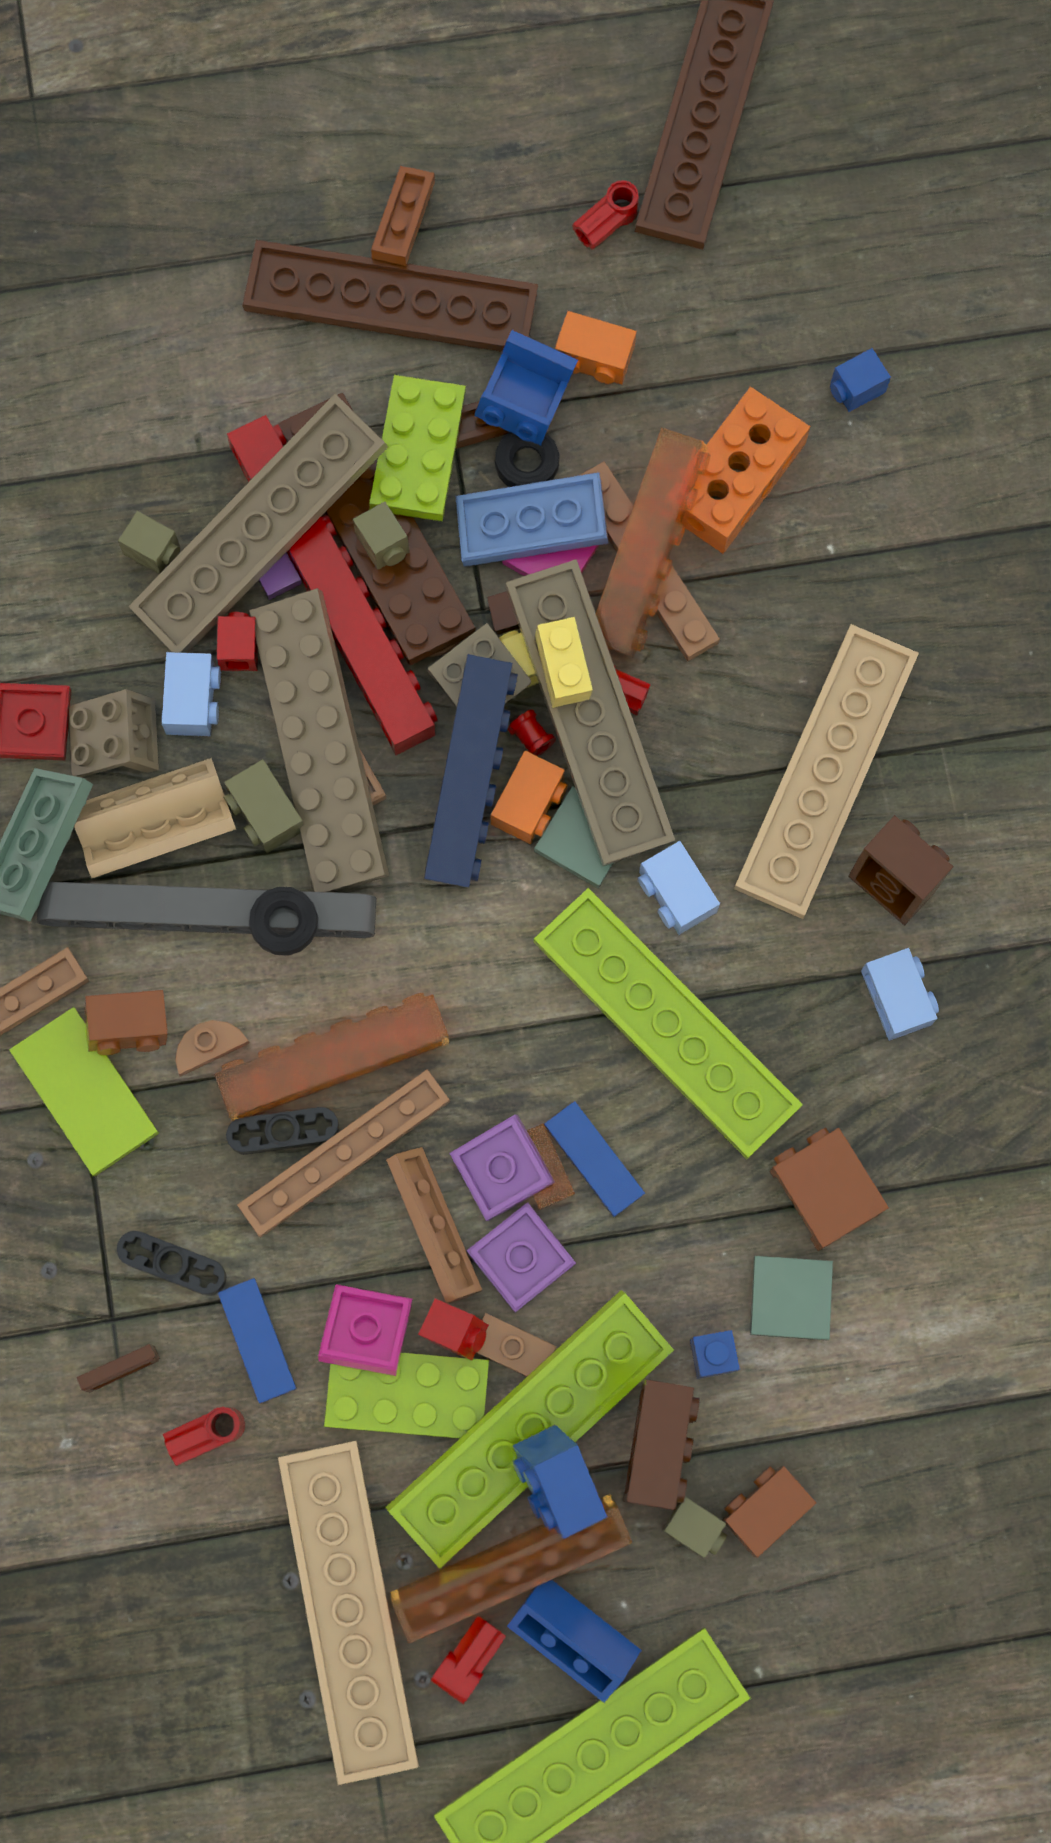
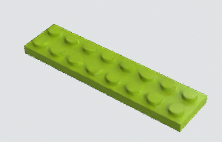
(667, 1023)
(566, 1390)
(599, 1749)

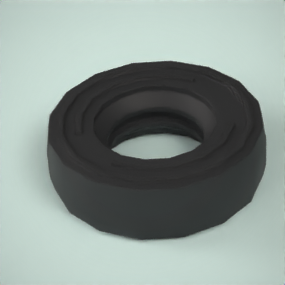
(511, 474)
(275, 899)

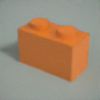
(599, 346)
(528, 797)

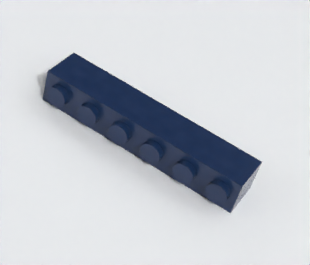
(468, 771)

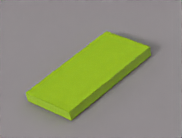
(83, 1092)

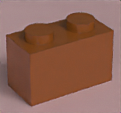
(125, 1022)
(768, 1510)

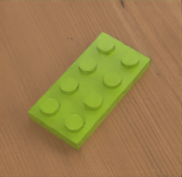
(421, 448)
(424, 1398)

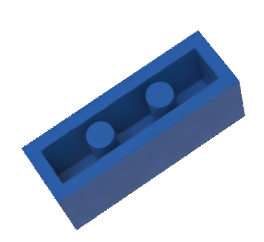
(574, 1639)

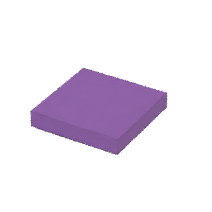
(502, 1167)
(521, 1257)

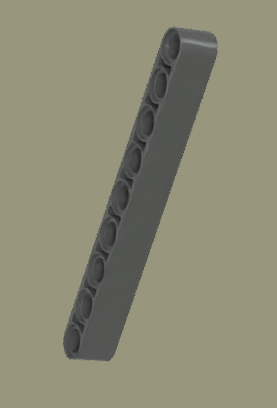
(195, 909)

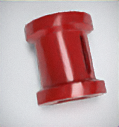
(531, 733)

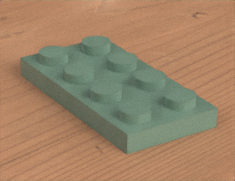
(37, 838)

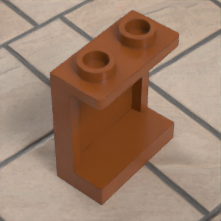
(828, 1187)

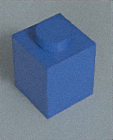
(859, 380)
(714, 1354)

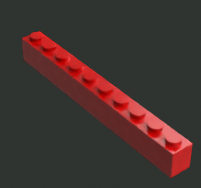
(353, 623)

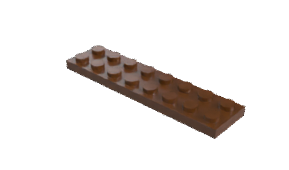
(703, 120)
(387, 296)
(413, 593)

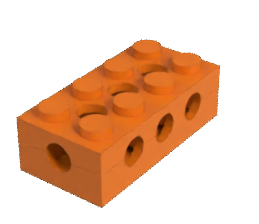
(761, 465)

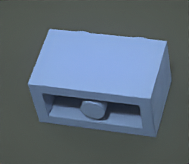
(189, 694)
(677, 888)
(900, 993)

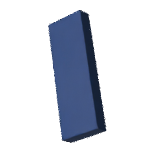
(594, 1159)
(257, 1341)

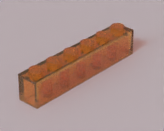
(649, 539)
(332, 1057)
(503, 1573)

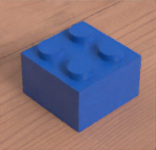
(558, 1482)

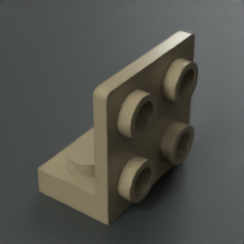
(484, 643)
(113, 734)

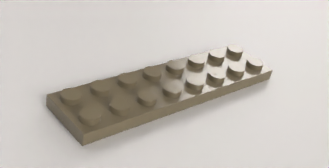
(258, 526)
(597, 732)
(319, 743)

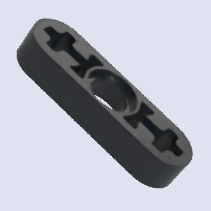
(253, 1122)
(148, 1242)

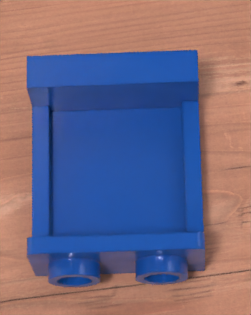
(525, 388)

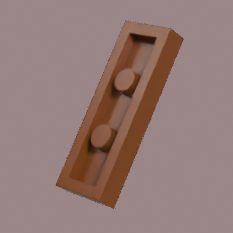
(403, 215)

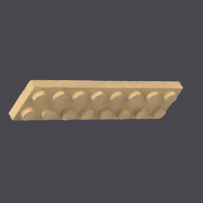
(826, 771)
(348, 1613)

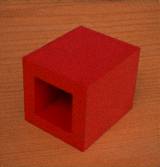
(237, 642)
(454, 1329)

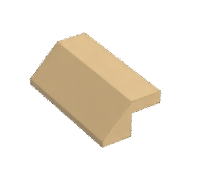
(153, 818)

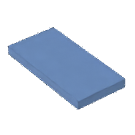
(531, 519)

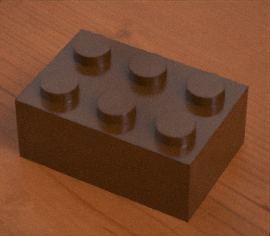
(900, 869)
(660, 1445)

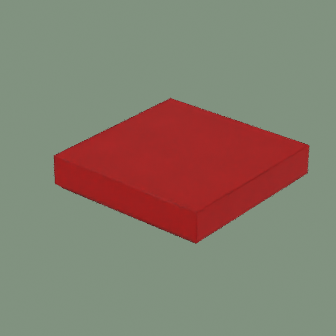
(34, 721)

